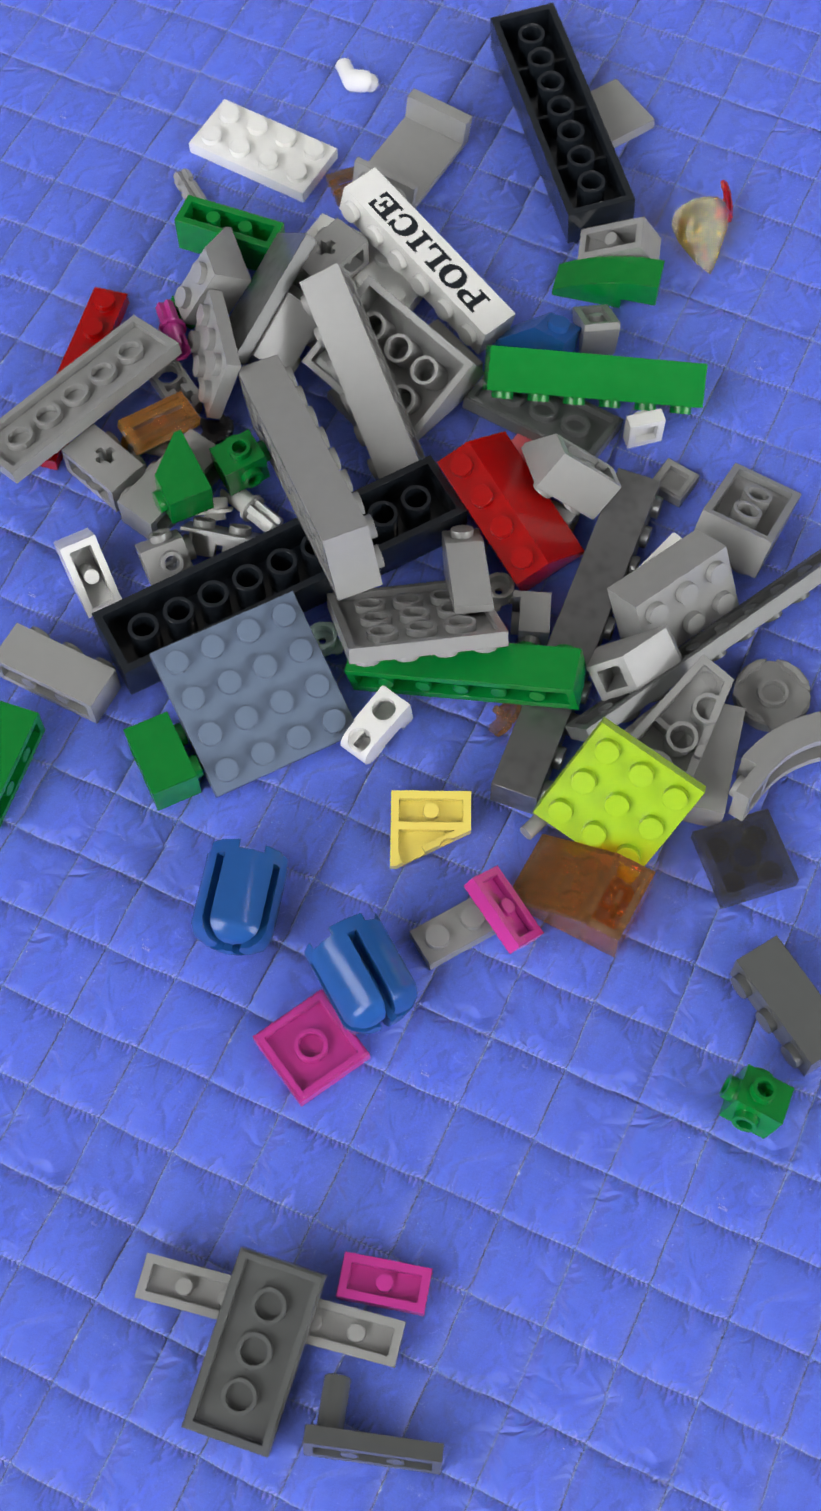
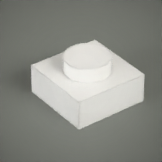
(644, 428)

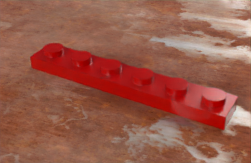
(99, 319)

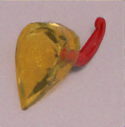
(703, 225)

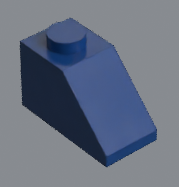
(544, 333)

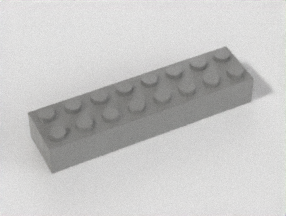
(312, 477)

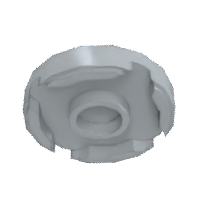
(771, 693)

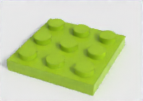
(619, 795)

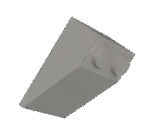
(747, 517)

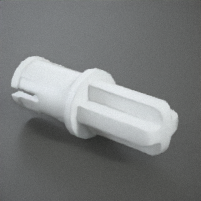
(253, 509)

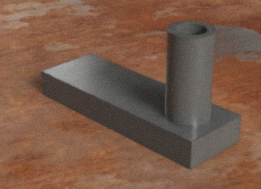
(332, 1441)

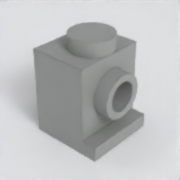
(531, 616)

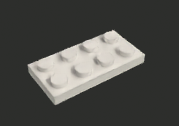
(263, 150)

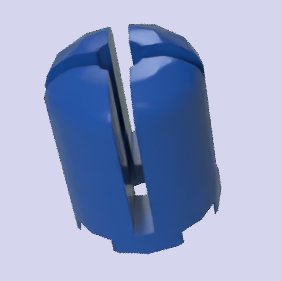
(239, 898)
(363, 975)

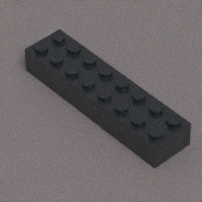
(560, 120)

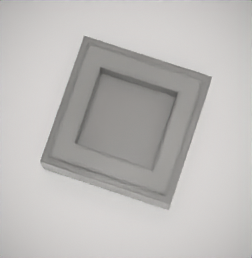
(675, 482)

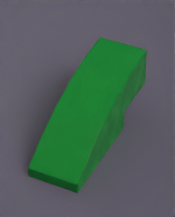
(610, 280)

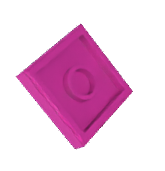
(311, 1048)

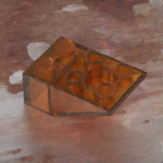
(584, 890)

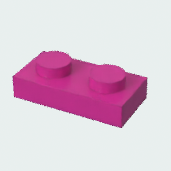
(503, 909)
(384, 1283)

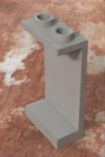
(419, 146)

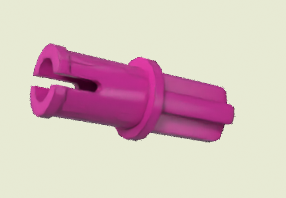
(173, 326)

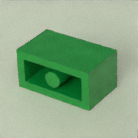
(163, 760)

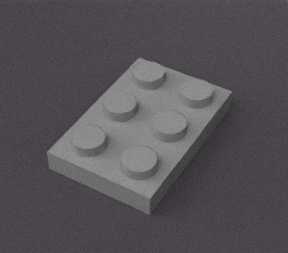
(214, 354)

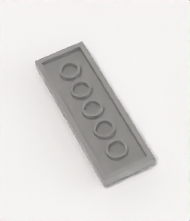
(81, 395)

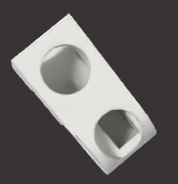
(376, 725)

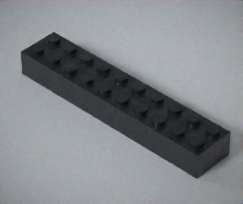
(409, 517)

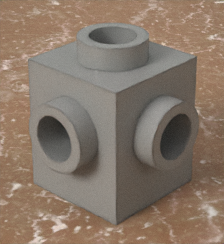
(165, 554)

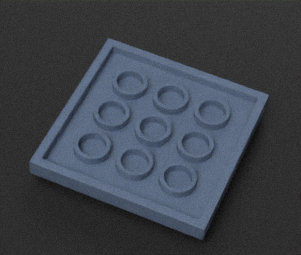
(253, 693)

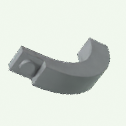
(773, 757)

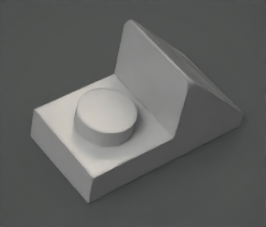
(598, 329)

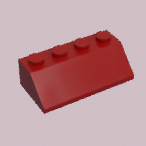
(509, 511)

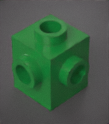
(240, 462)
(755, 1101)

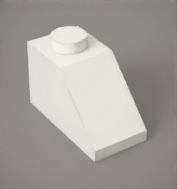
(87, 570)

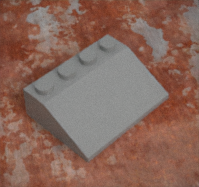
(424, 365)

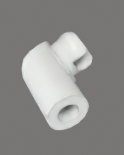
(355, 79)

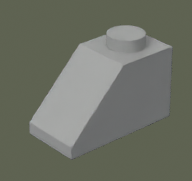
(622, 238)

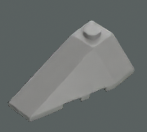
(687, 715)

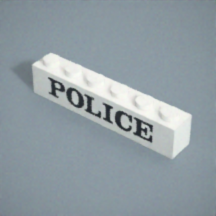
(426, 260)

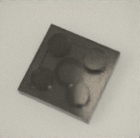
(744, 858)

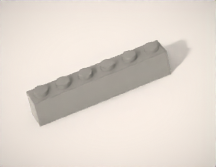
(362, 371)

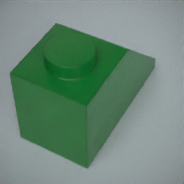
(181, 482)

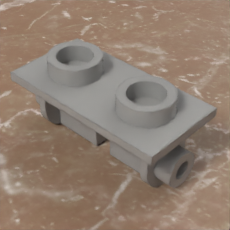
(207, 535)

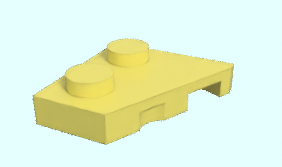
(426, 822)

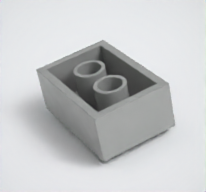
(680, 587)

